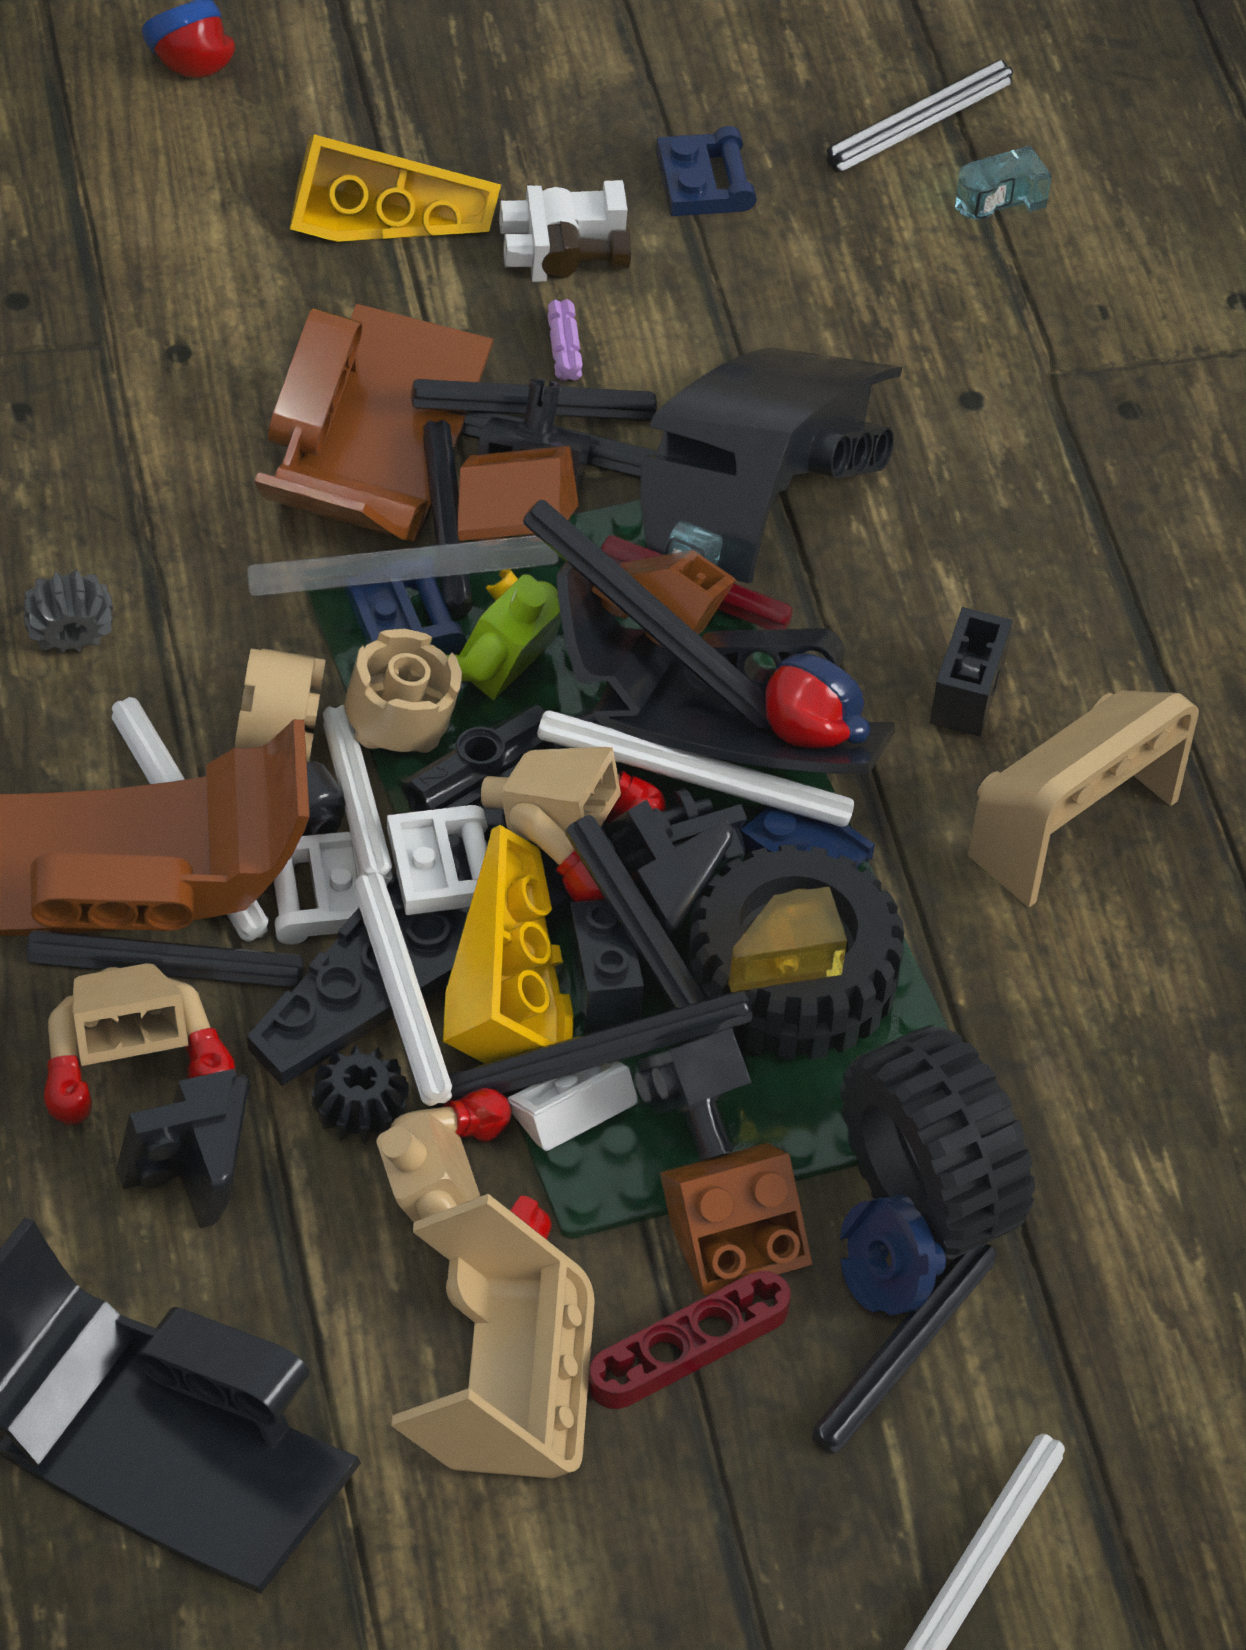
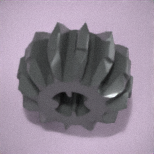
(68, 611)

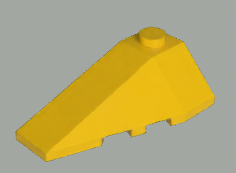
(375, 195)
(504, 974)

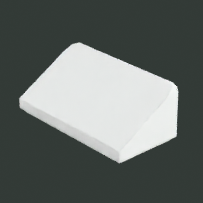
(573, 1103)

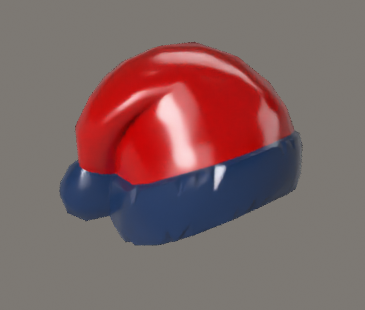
(815, 703)

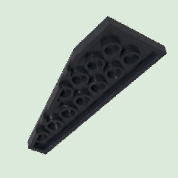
(344, 987)

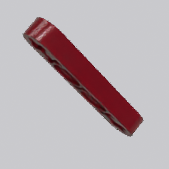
(684, 1332)

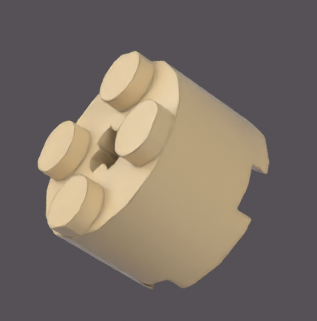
(402, 692)
(276, 694)

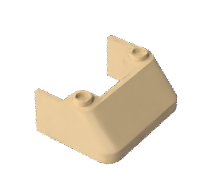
(1117, 739)
(527, 1348)

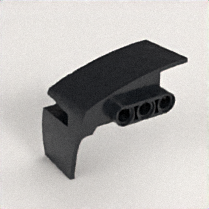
(744, 436)
(669, 705)
(159, 1424)

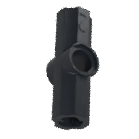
(477, 755)

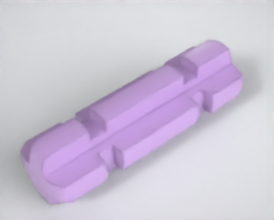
(564, 340)

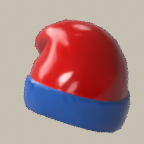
(190, 39)

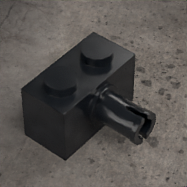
(536, 430)
(691, 1081)

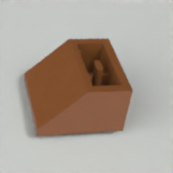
(504, 485)
(683, 583)
(737, 1216)

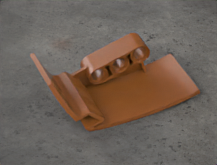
(352, 417)
(154, 850)

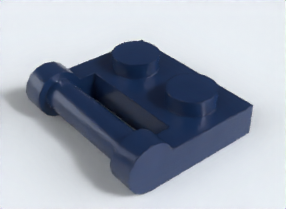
(690, 177)
(389, 608)

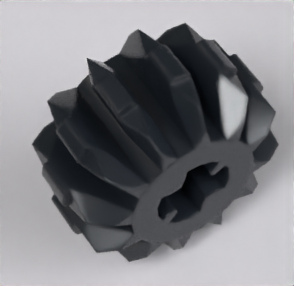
(359, 1093)

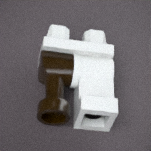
(566, 229)

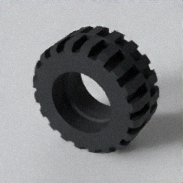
(808, 1013)
(942, 1134)

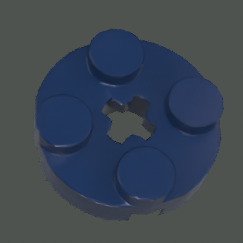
(915, 1256)

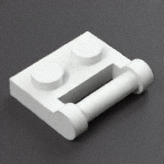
(426, 860)
(333, 877)

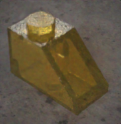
(790, 942)

